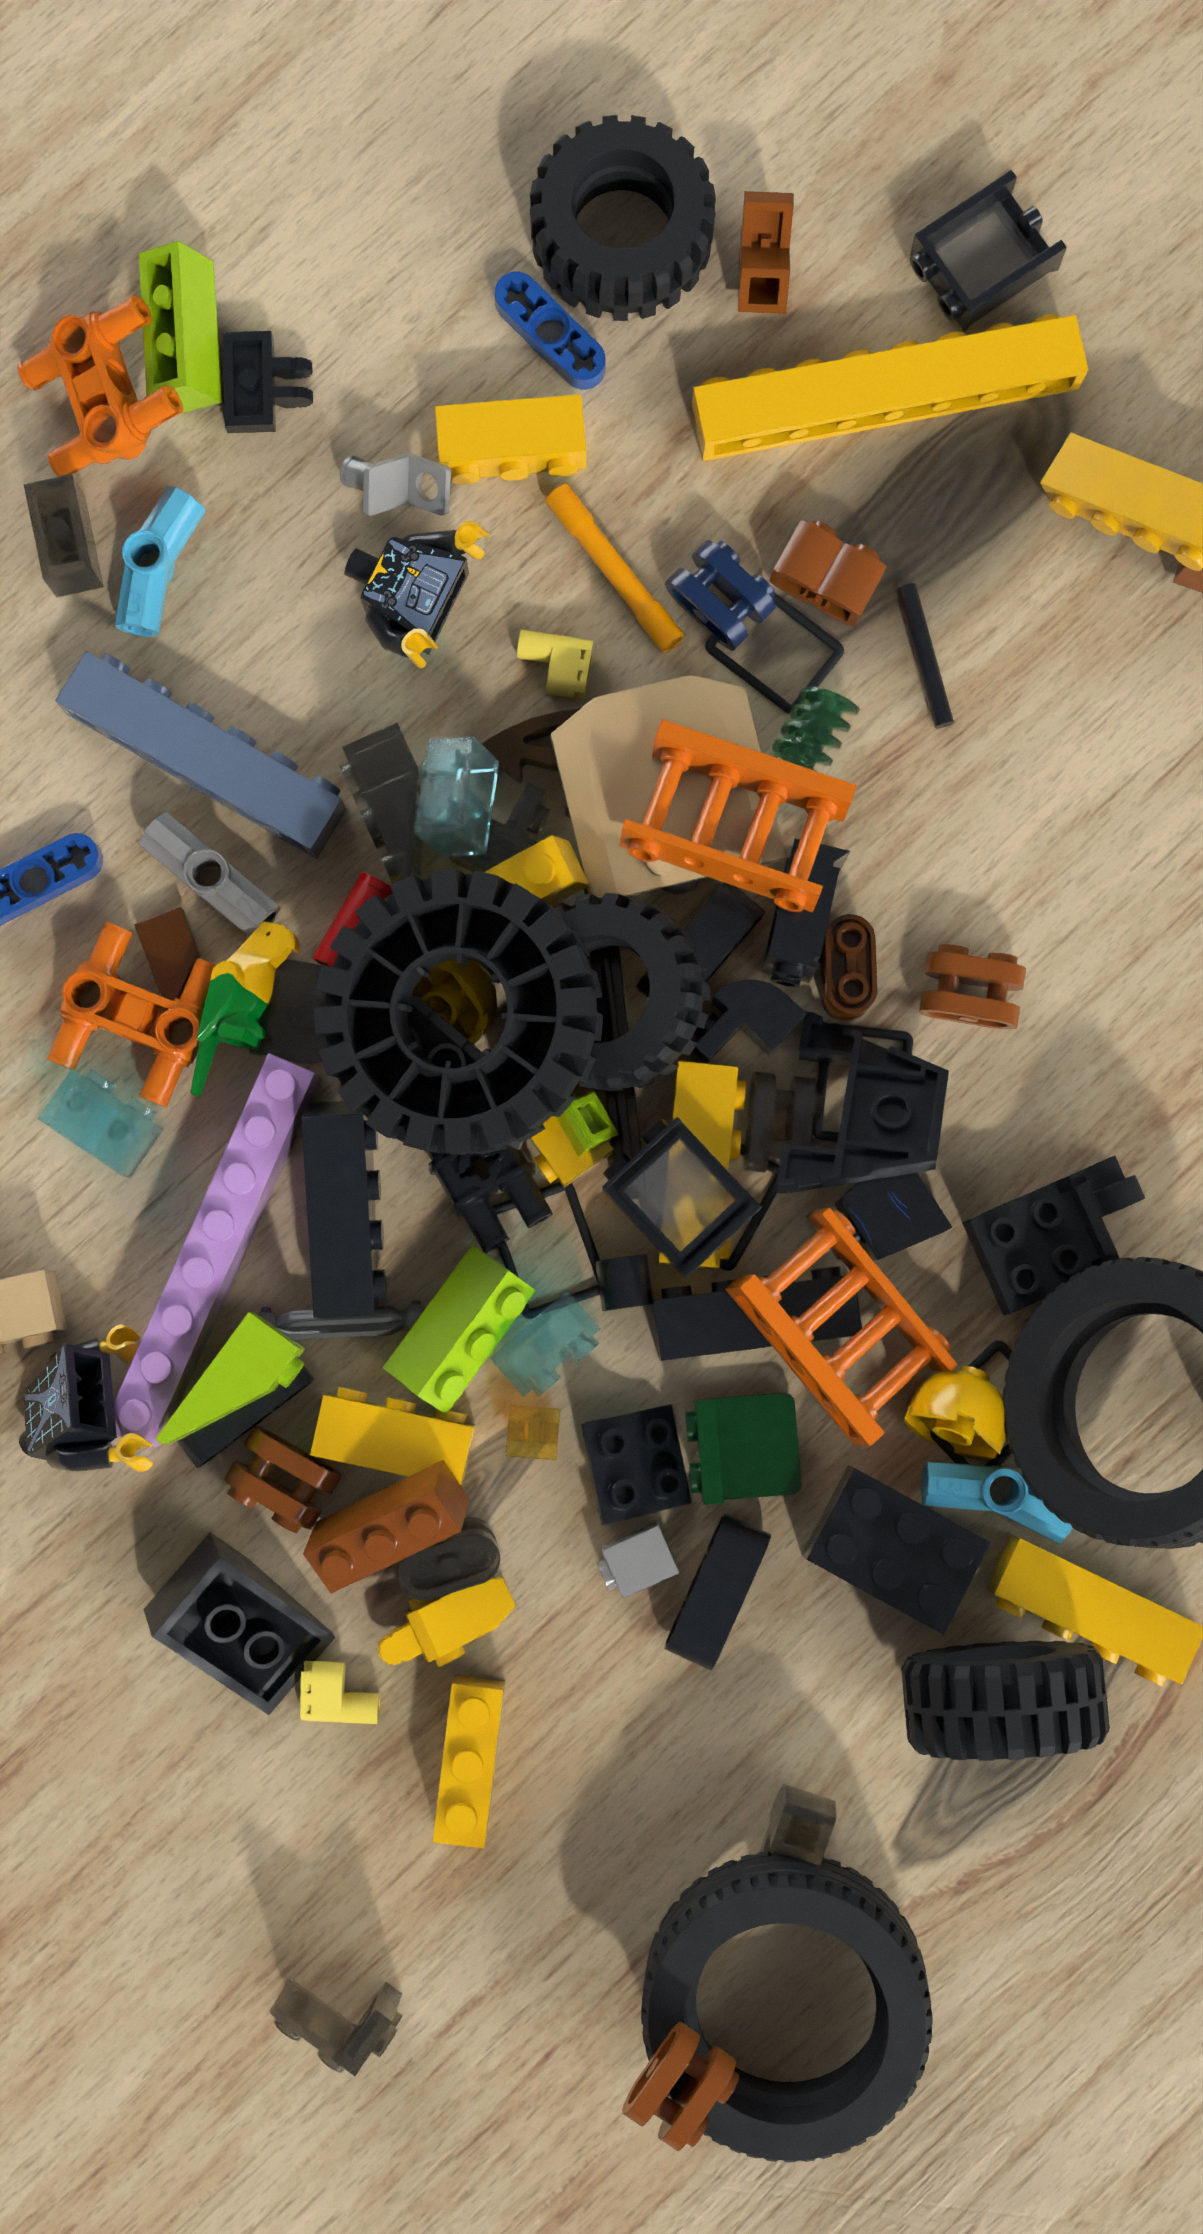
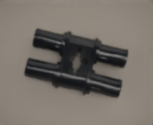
(472, 1195)

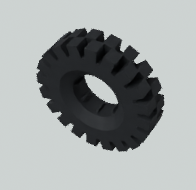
(547, 1016)

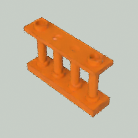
(729, 767)
(794, 1335)

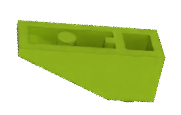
(244, 1370)

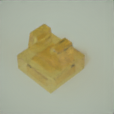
(533, 1432)

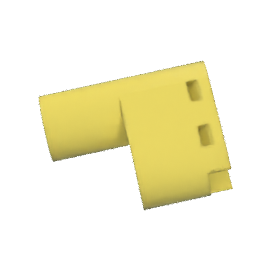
(567, 659)
(325, 1697)

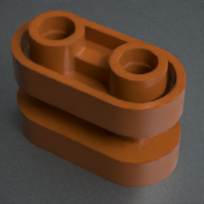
(996, 972)
(290, 1507)
(686, 2116)

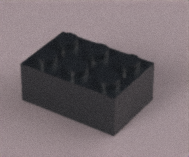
(895, 1549)

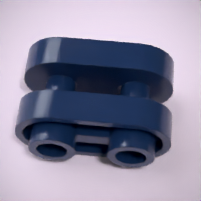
(720, 566)

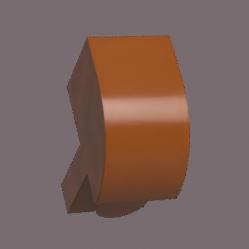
(765, 252)

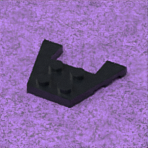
(887, 1115)

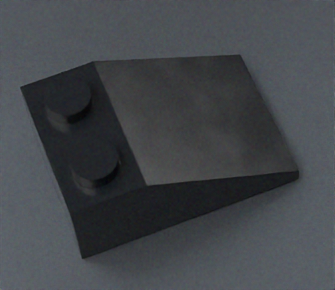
(236, 1624)

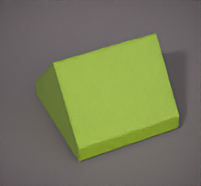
(586, 1123)

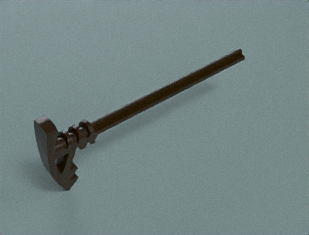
(513, 753)

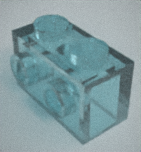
(456, 796)
(101, 1122)
(546, 1343)

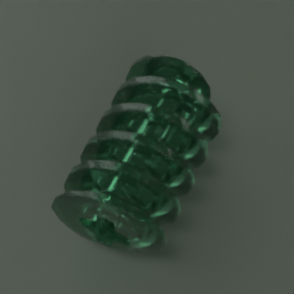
(813, 727)

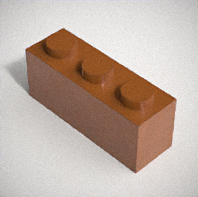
(387, 1526)

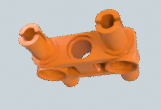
(99, 387)
(131, 1014)

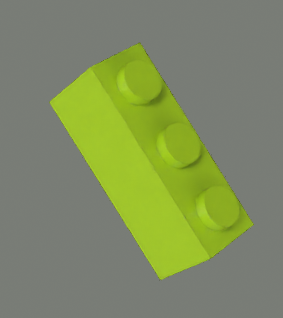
(183, 334)
(459, 1329)

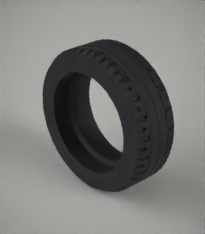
(1043, 1400)
(820, 2113)

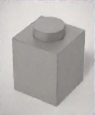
(637, 1561)

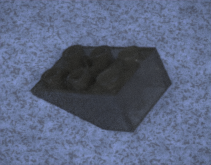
(389, 781)

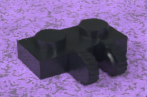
(250, 382)

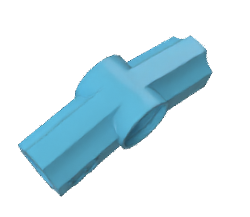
(145, 587)
(968, 1488)

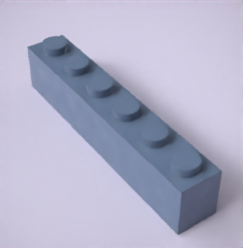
(201, 753)

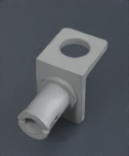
(397, 483)

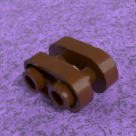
(848, 968)

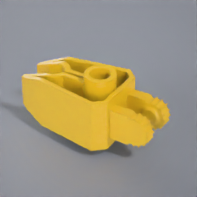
(447, 1623)

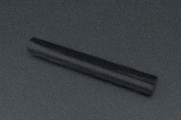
(925, 655)

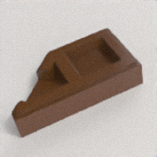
(169, 950)

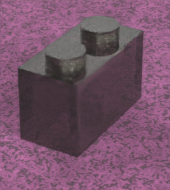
(63, 535)

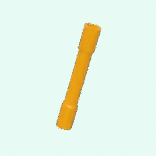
(648, 611)

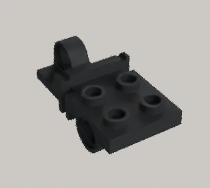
(1050, 1233)

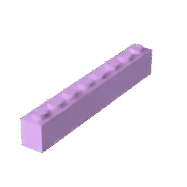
(214, 1248)

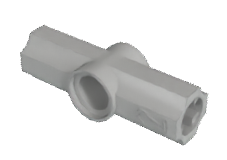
(186, 858)

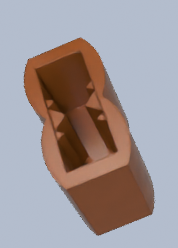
(828, 572)

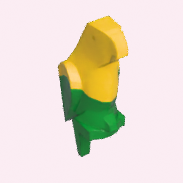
(240, 995)

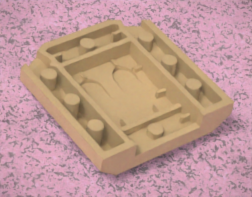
(612, 777)

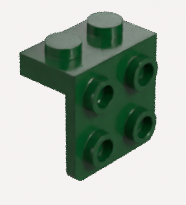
(744, 1447)

